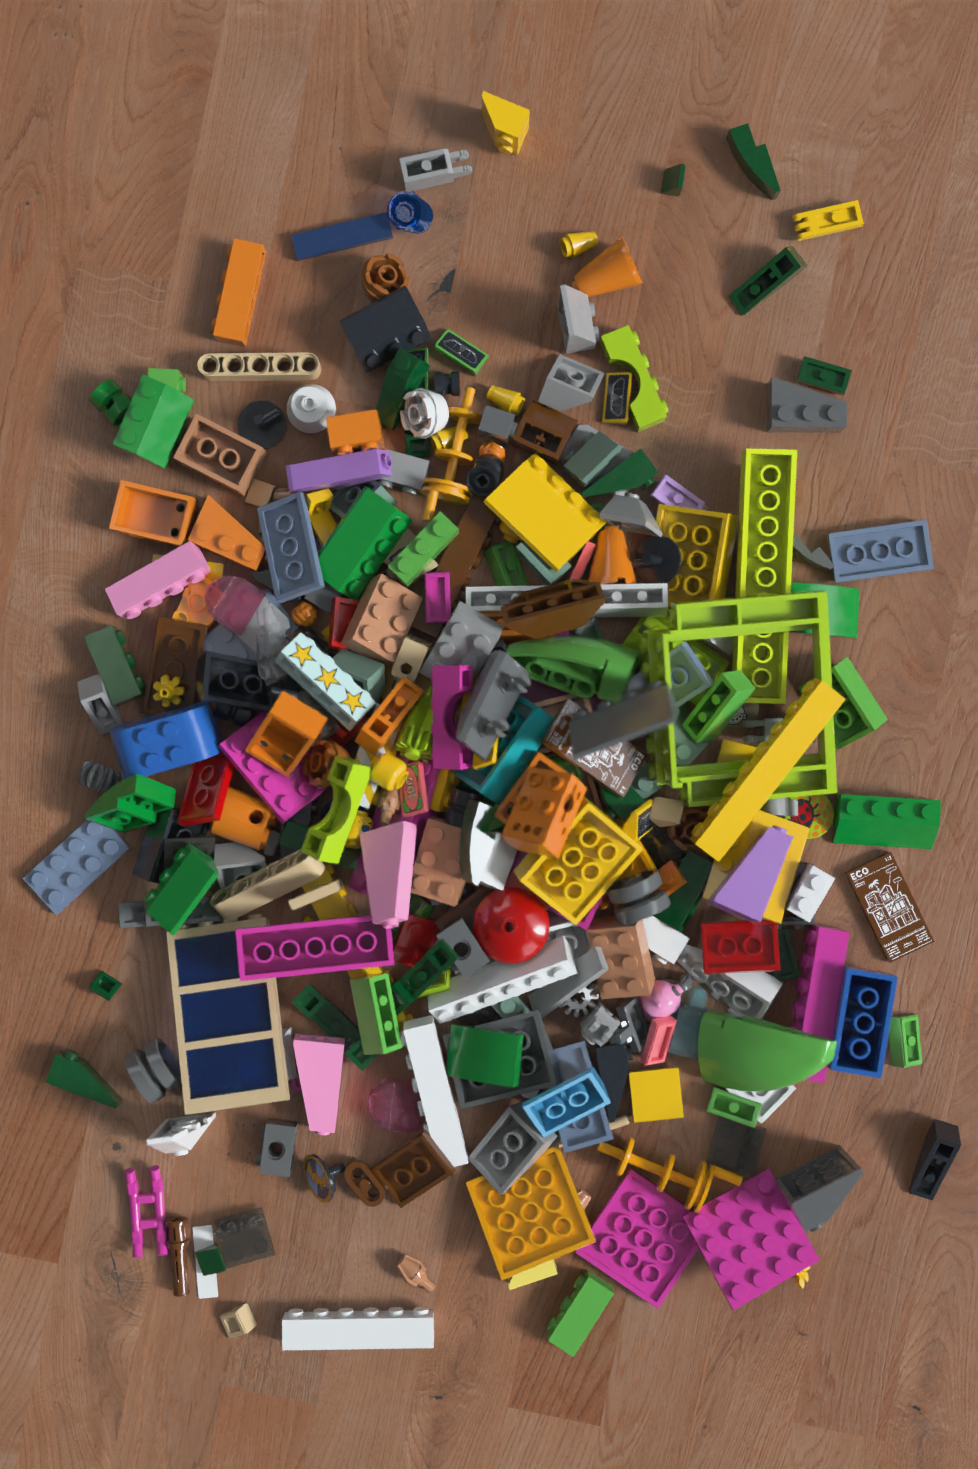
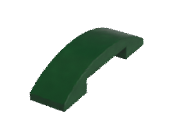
(423, 975)
(333, 1023)

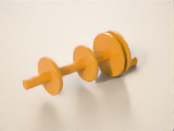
(446, 489)
(698, 1185)

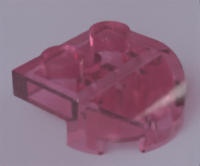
(233, 602)
(395, 1105)

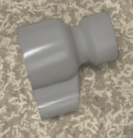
(781, 807)

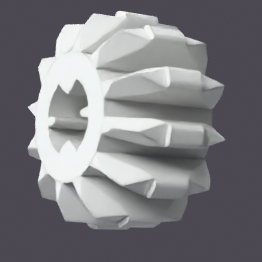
(577, 1005)

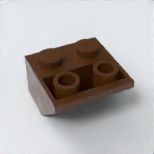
(544, 432)

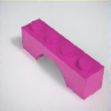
(449, 686)

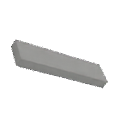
(552, 995)

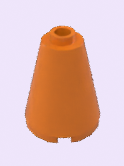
(608, 271)
(612, 559)

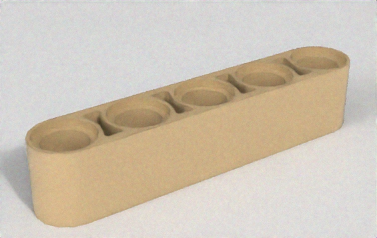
(249, 360)
(266, 885)

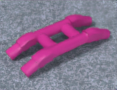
(137, 1223)

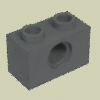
(497, 426)
(475, 956)
(272, 1162)

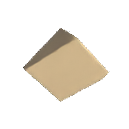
(260, 493)
(666, 811)
(238, 1321)

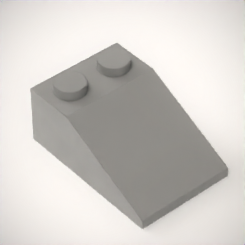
(576, 320)
(510, 1148)

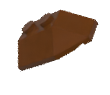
(553, 608)

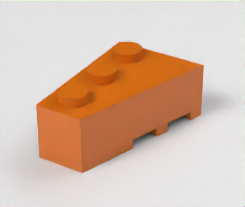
(226, 537)

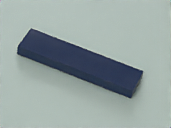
(342, 236)

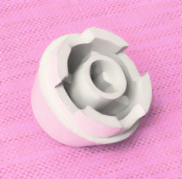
(309, 408)
(424, 413)

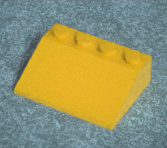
(545, 512)
(706, 551)
(587, 866)
(780, 894)

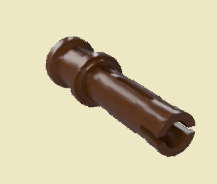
(177, 1244)

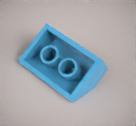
(567, 1102)

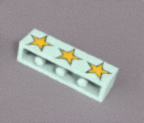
(325, 681)

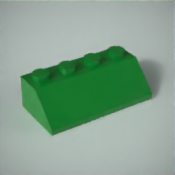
(361, 542)
(885, 821)

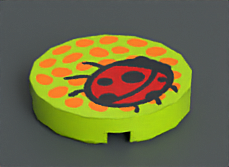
(815, 813)

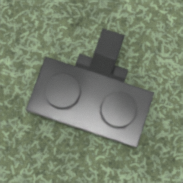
(632, 1025)

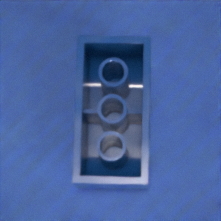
(167, 740)
(863, 1021)

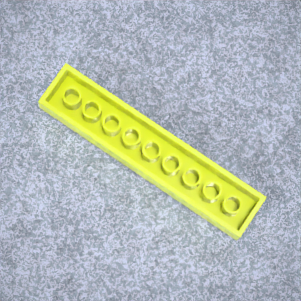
(765, 563)

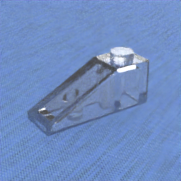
(270, 643)

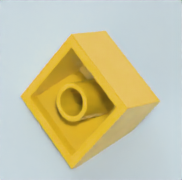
(505, 123)

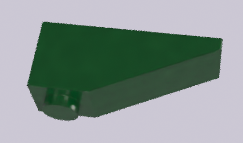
(768, 279)
(402, 376)
(626, 476)
(618, 808)
(294, 835)
(79, 1077)

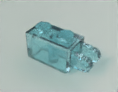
(688, 1017)

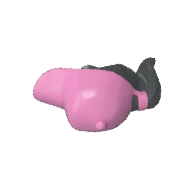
(664, 997)

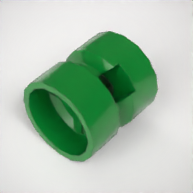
(109, 398)

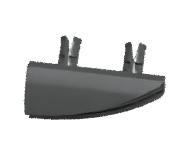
(491, 703)

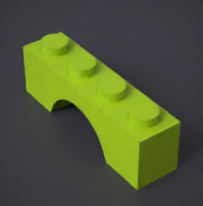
(622, 350)
(328, 838)

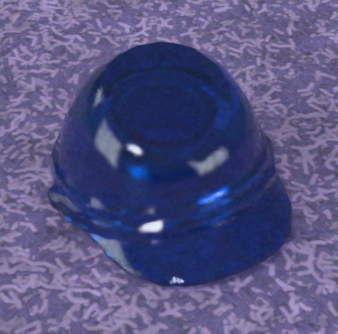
(409, 212)

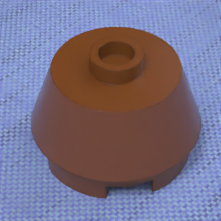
(382, 276)
(320, 761)
(681, 833)

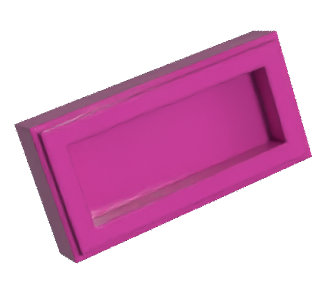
(437, 597)

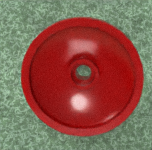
(526, 915)

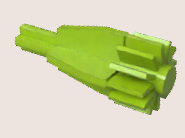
(416, 737)

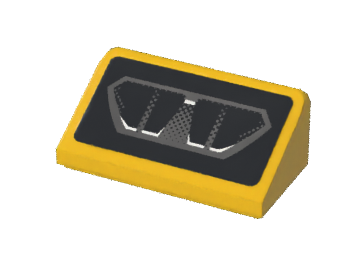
(617, 398)
(638, 822)

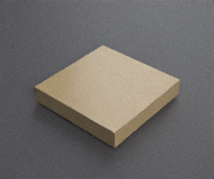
(316, 894)

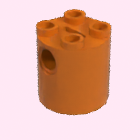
(238, 818)

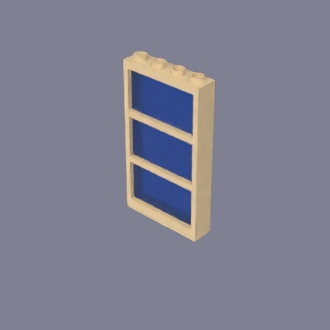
(224, 1025)

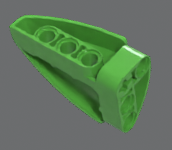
(578, 664)
(758, 1053)

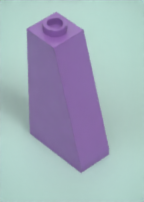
(339, 471)
(753, 878)

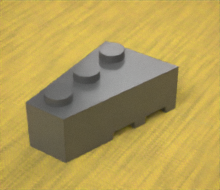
(802, 410)

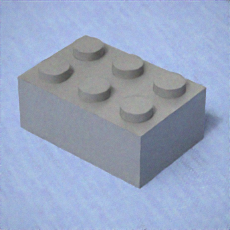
(464, 641)

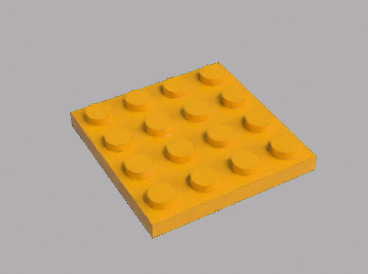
(534, 1217)

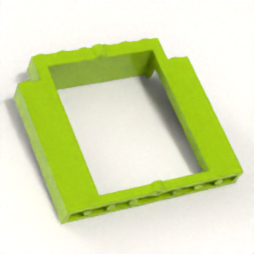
(736, 617)

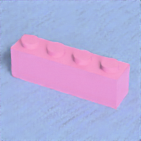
(158, 580)

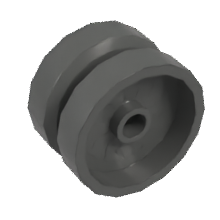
(638, 896)
(154, 1070)

